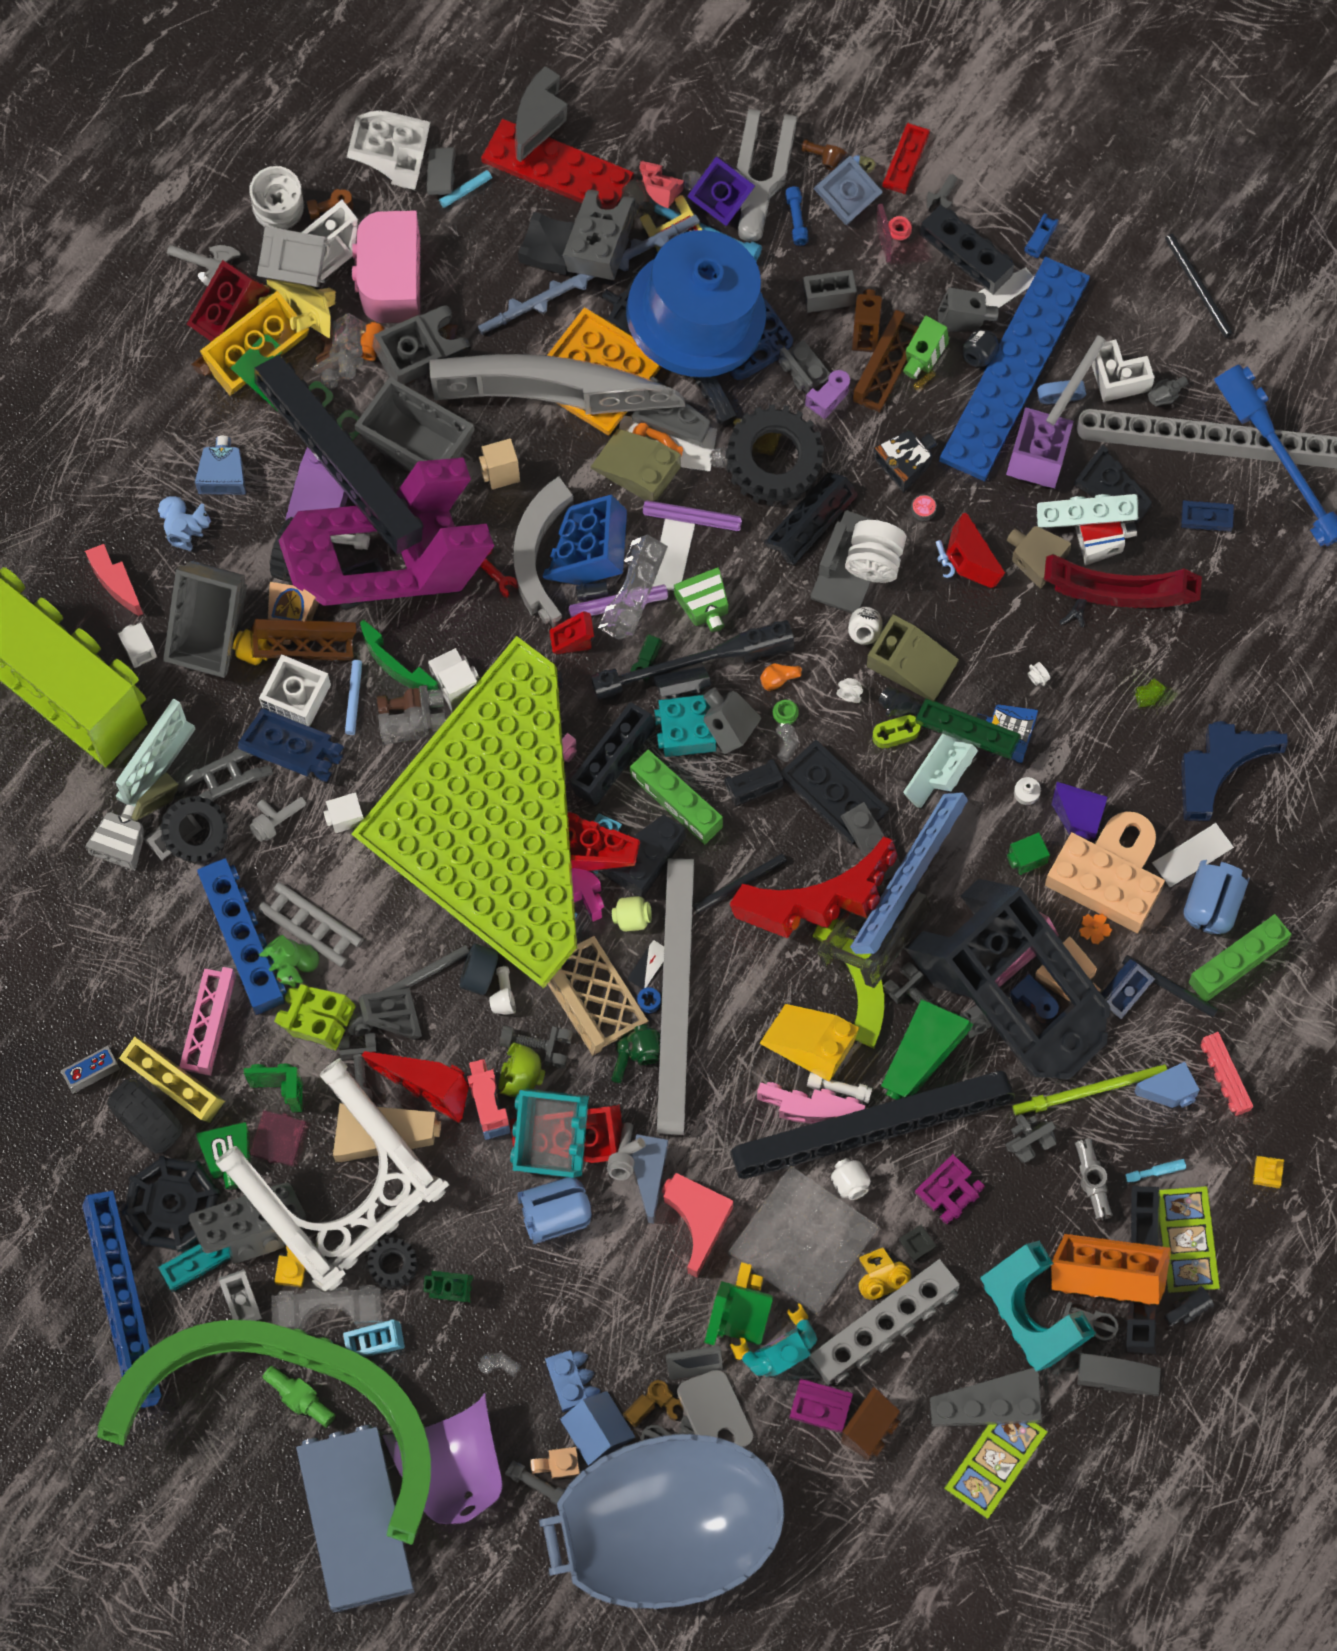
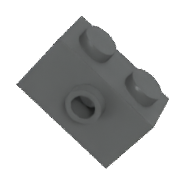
(829, 291)

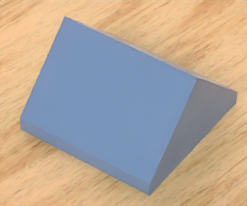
(597, 1427)

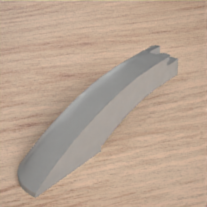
(550, 379)

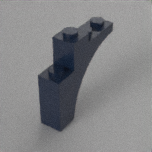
(1225, 752)

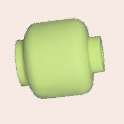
(632, 913)

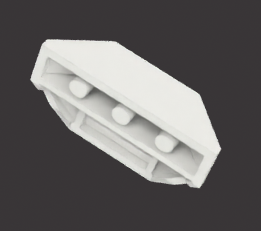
(340, 229)

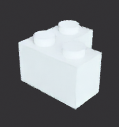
(1120, 377)
(453, 676)

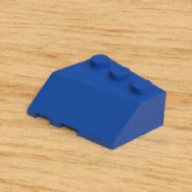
(590, 542)

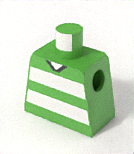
(925, 347)
(703, 599)

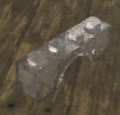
(626, 609)
(362, 1305)

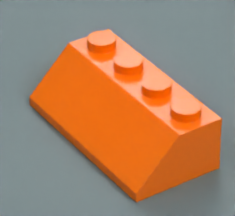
(1110, 1269)

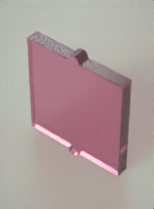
(884, 233)
(277, 1138)

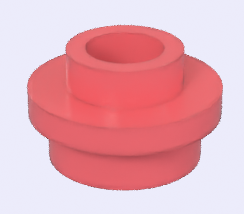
(900, 222)

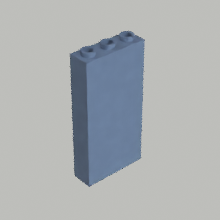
(350, 1517)

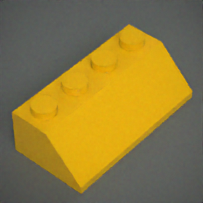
(268, 318)

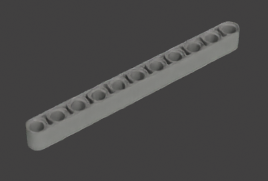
(1201, 442)
(675, 997)

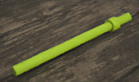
(1040, 1103)

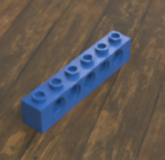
(213, 878)

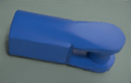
(1040, 236)

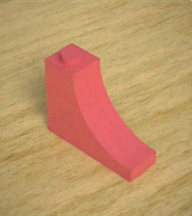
(703, 1213)

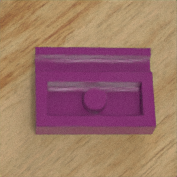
(821, 1406)

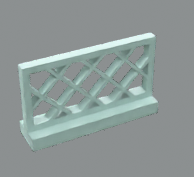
(154, 754)

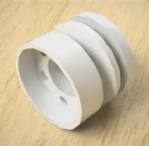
(272, 187)
(875, 551)

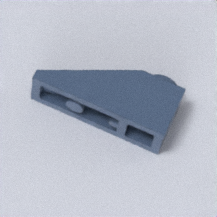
(649, 1172)

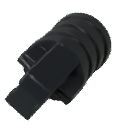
(1189, 1307)

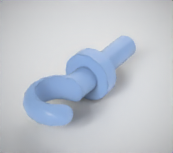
(944, 559)

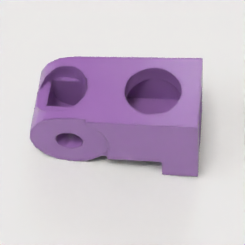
(829, 395)

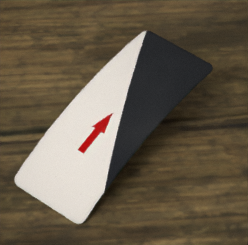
(647, 965)

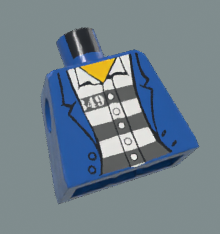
(1015, 719)

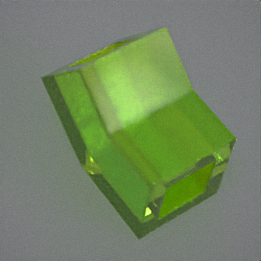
(1150, 693)

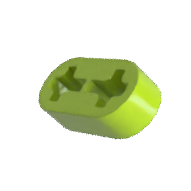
(898, 736)

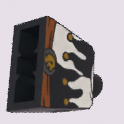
(905, 457)

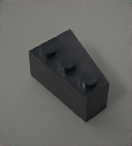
(657, 844)

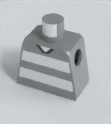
(118, 839)

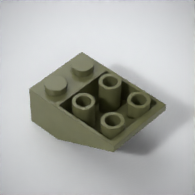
(911, 658)

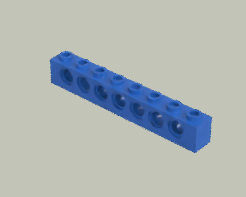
(117, 1283)

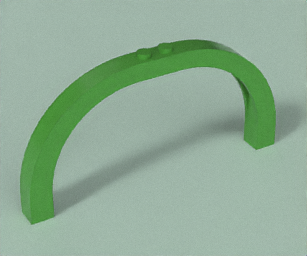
(299, 1349)

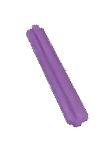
(692, 515)
(599, 605)

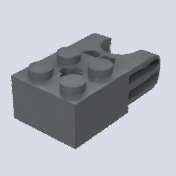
(599, 237)
(421, 342)

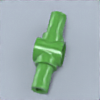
(299, 1396)

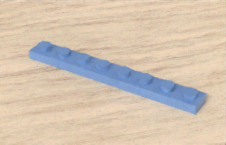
(909, 873)

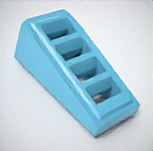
(386, 1346)

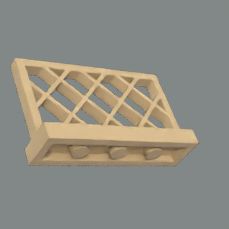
(576, 1009)

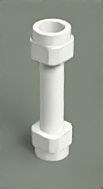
(360, 540)
(861, 1093)

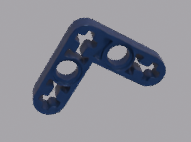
(767, 344)

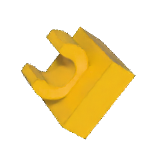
(1268, 1172)
(748, 1280)

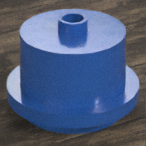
(698, 305)

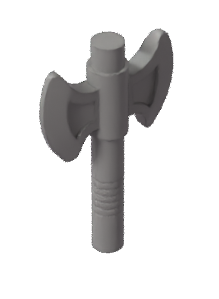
(220, 253)

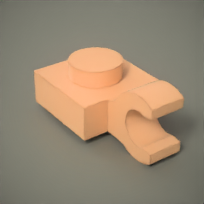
(561, 1463)

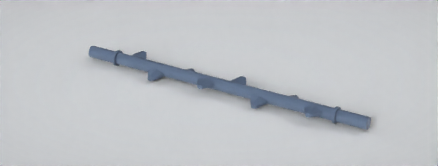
(580, 281)

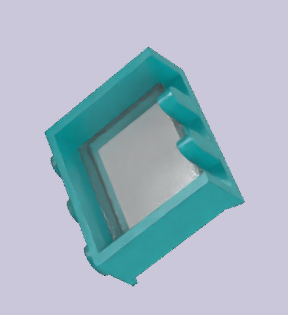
(549, 1133)

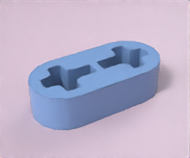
(1051, 392)

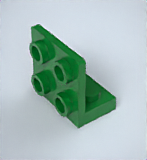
(281, 1076)
(738, 1314)

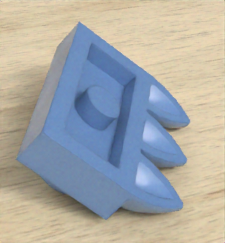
(569, 1380)

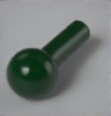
(623, 1051)

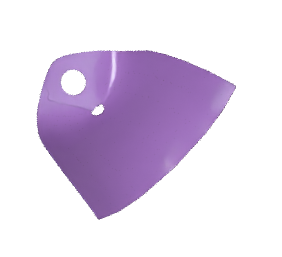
(460, 1462)

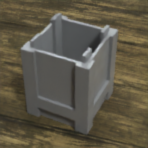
(292, 256)

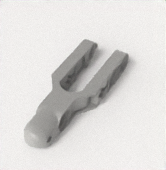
(756, 205)

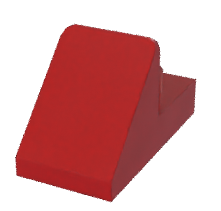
(572, 634)

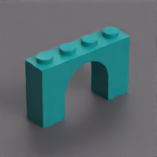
(1007, 1288)

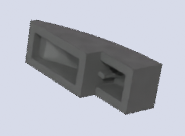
(1118, 1375)

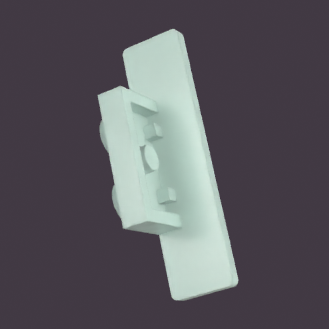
(1087, 510)
(940, 769)

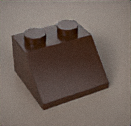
(870, 1425)

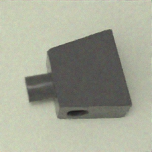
(965, 310)
(729, 719)

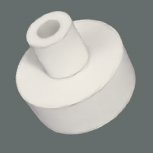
(1027, 791)

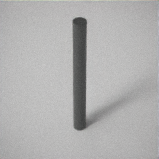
(430, 969)

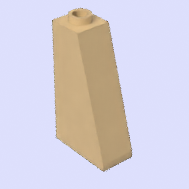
(413, 1126)

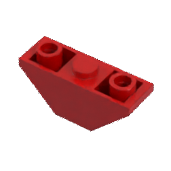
(972, 554)

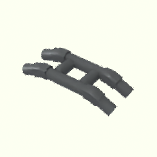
(238, 778)

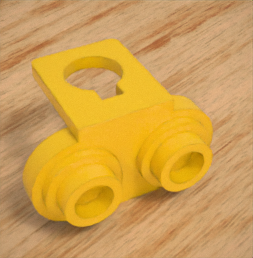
(884, 1277)

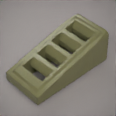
(157, 796)

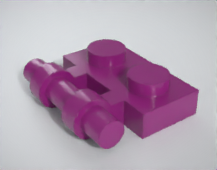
(943, 1183)

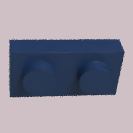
(1207, 516)

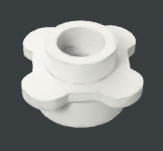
(850, 690)

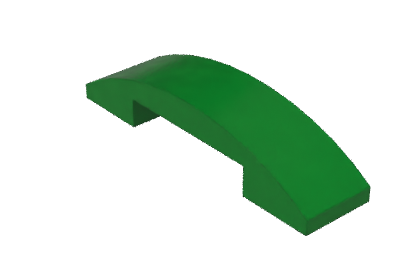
(392, 667)

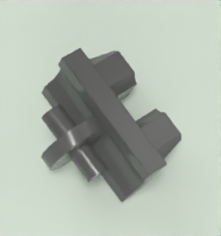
(1021, 1144)

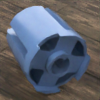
(1215, 897)
(555, 1209)

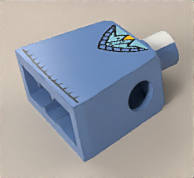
(221, 469)

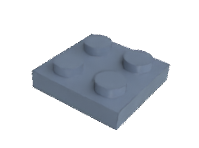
(848, 190)

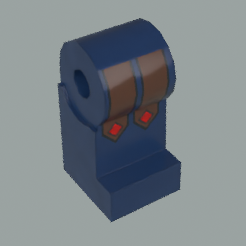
(1036, 999)

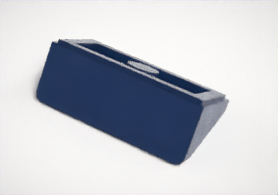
(1126, 988)

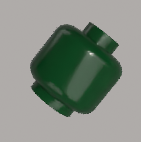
(644, 1045)

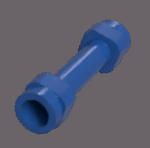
(799, 233)

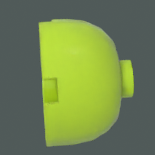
(520, 1071)

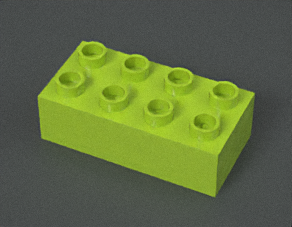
(65, 675)

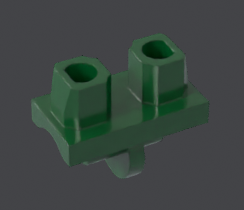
(448, 1286)

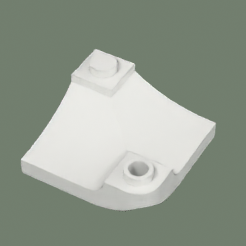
(390, 145)

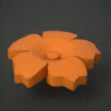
(1095, 928)

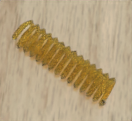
(922, 381)

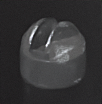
(690, 179)
(718, 457)

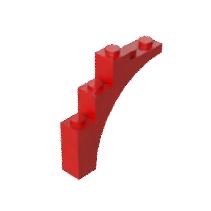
(821, 903)

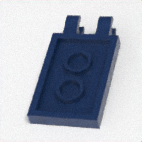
(291, 745)

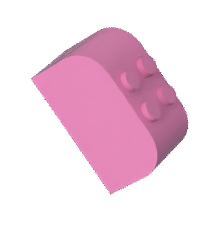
(388, 266)

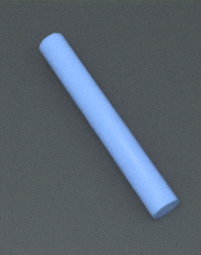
(353, 697)

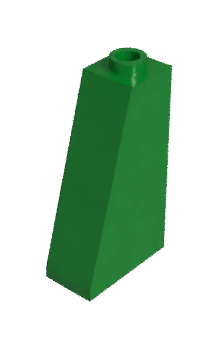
(925, 1046)

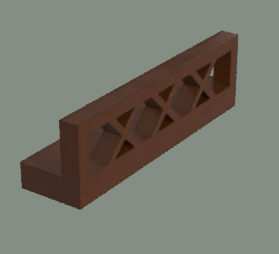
(877, 360)
(302, 630)

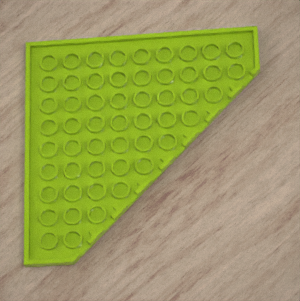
(487, 816)

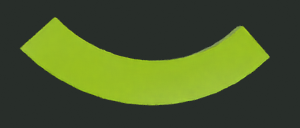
(870, 999)

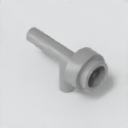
(263, 827)
(621, 1164)

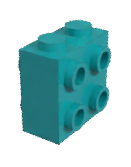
(684, 726)

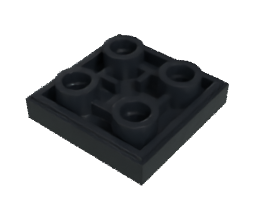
(690, 678)

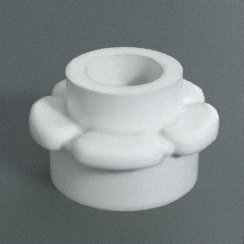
(1038, 674)

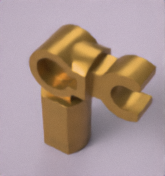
(642, 1407)

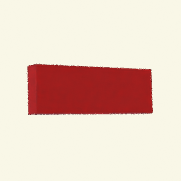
(906, 158)

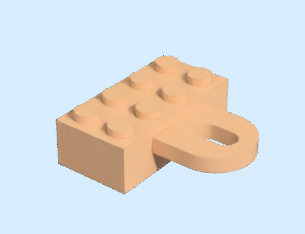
(1109, 875)

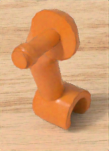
(644, 430)

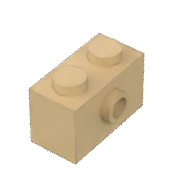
(499, 464)

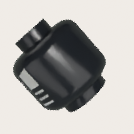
(980, 348)

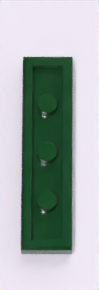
(968, 728)

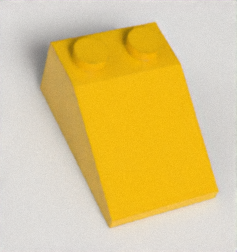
(811, 1039)

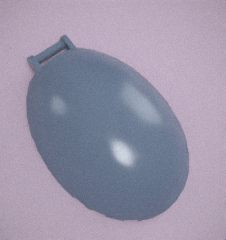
(667, 1522)

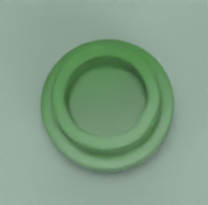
(785, 712)

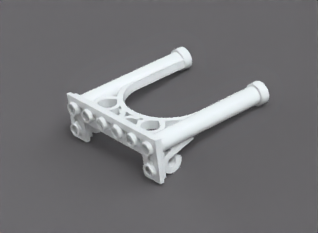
(388, 1142)

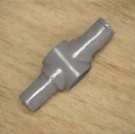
(1096, 1192)

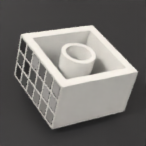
(295, 690)

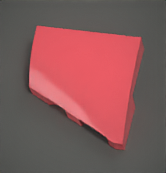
(660, 187)

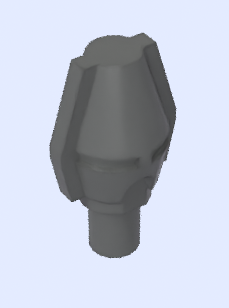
(1166, 391)

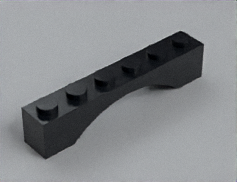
(1144, 1230)

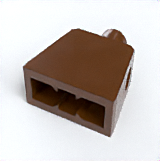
(867, 313)

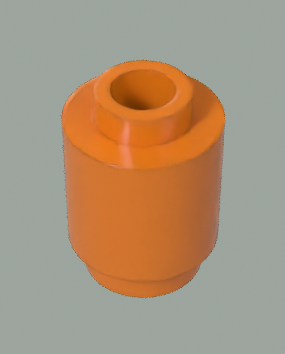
(367, 340)

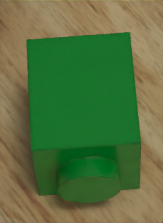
(1028, 854)

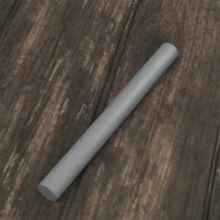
(1075, 380)

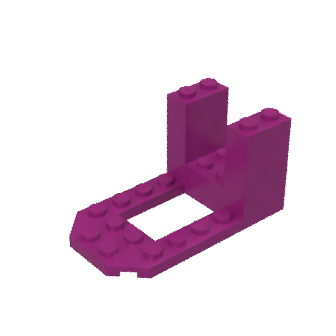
(434, 566)

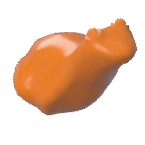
(776, 675)

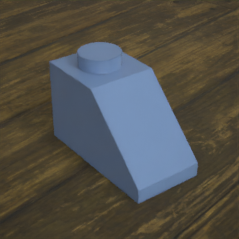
(1170, 1087)

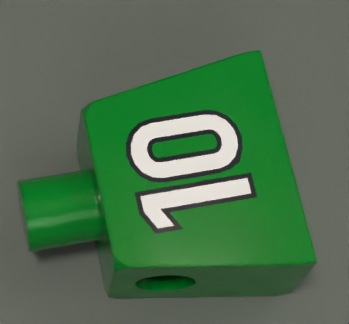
(218, 1141)

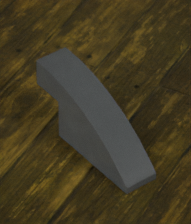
(539, 113)

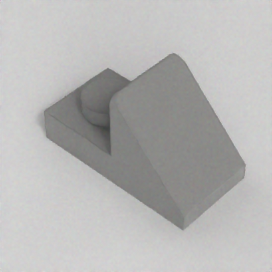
(240, 1296)

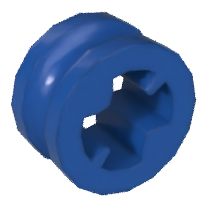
(656, 997)

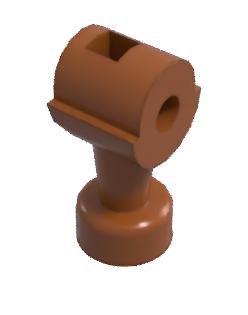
(338, 195)

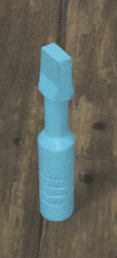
(1157, 1170)

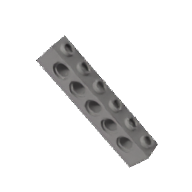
(934, 1276)

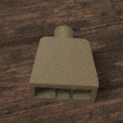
(1033, 549)

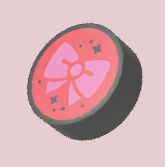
(923, 507)

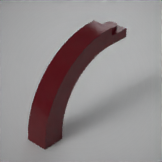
(1122, 590)

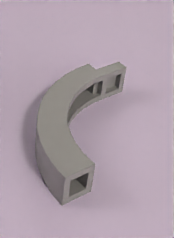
(536, 520)

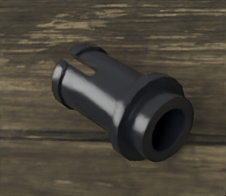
(591, 591)

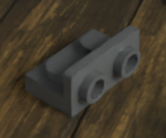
(804, 366)

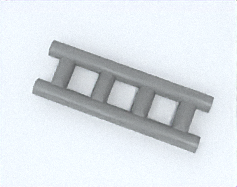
(308, 908)

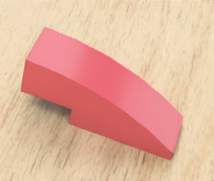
(113, 578)

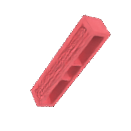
(1226, 1074)

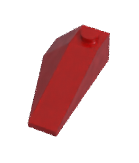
(598, 847)
(434, 1080)
(601, 1135)

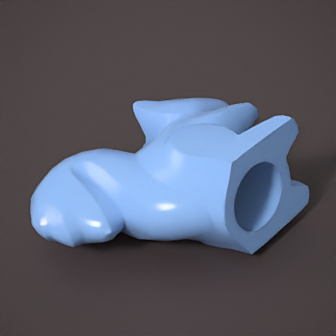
(180, 525)

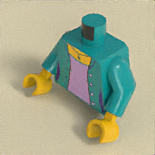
(783, 1351)

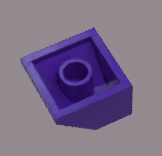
(1079, 810)

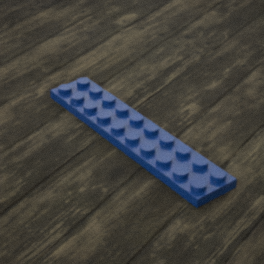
(1014, 369)

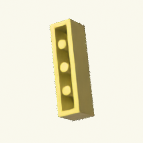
(172, 1079)

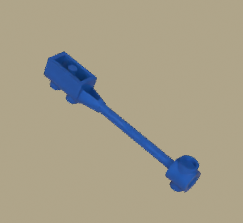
(1250, 406)

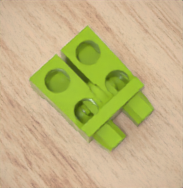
(316, 1015)

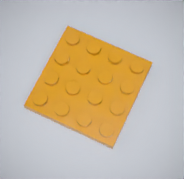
(602, 343)

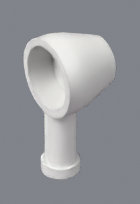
(503, 1000)

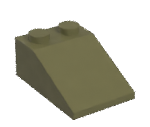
(638, 464)

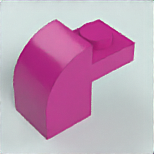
(584, 887)

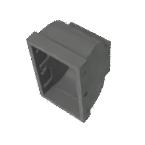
(412, 427)
(204, 617)

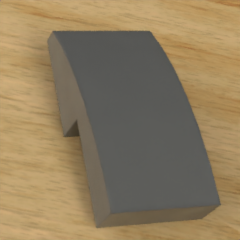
(440, 171)

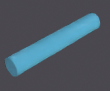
(465, 189)

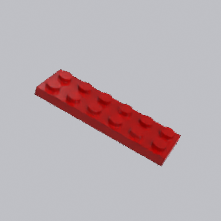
(558, 167)

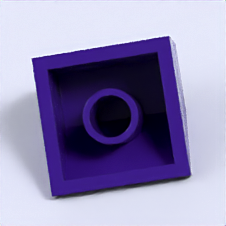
(721, 190)

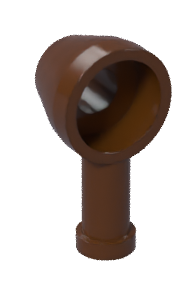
(832, 155)

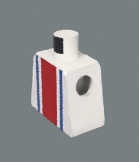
(1103, 539)

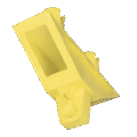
(307, 302)

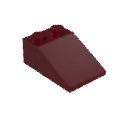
(226, 300)

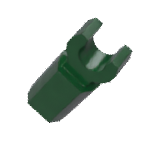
(648, 653)

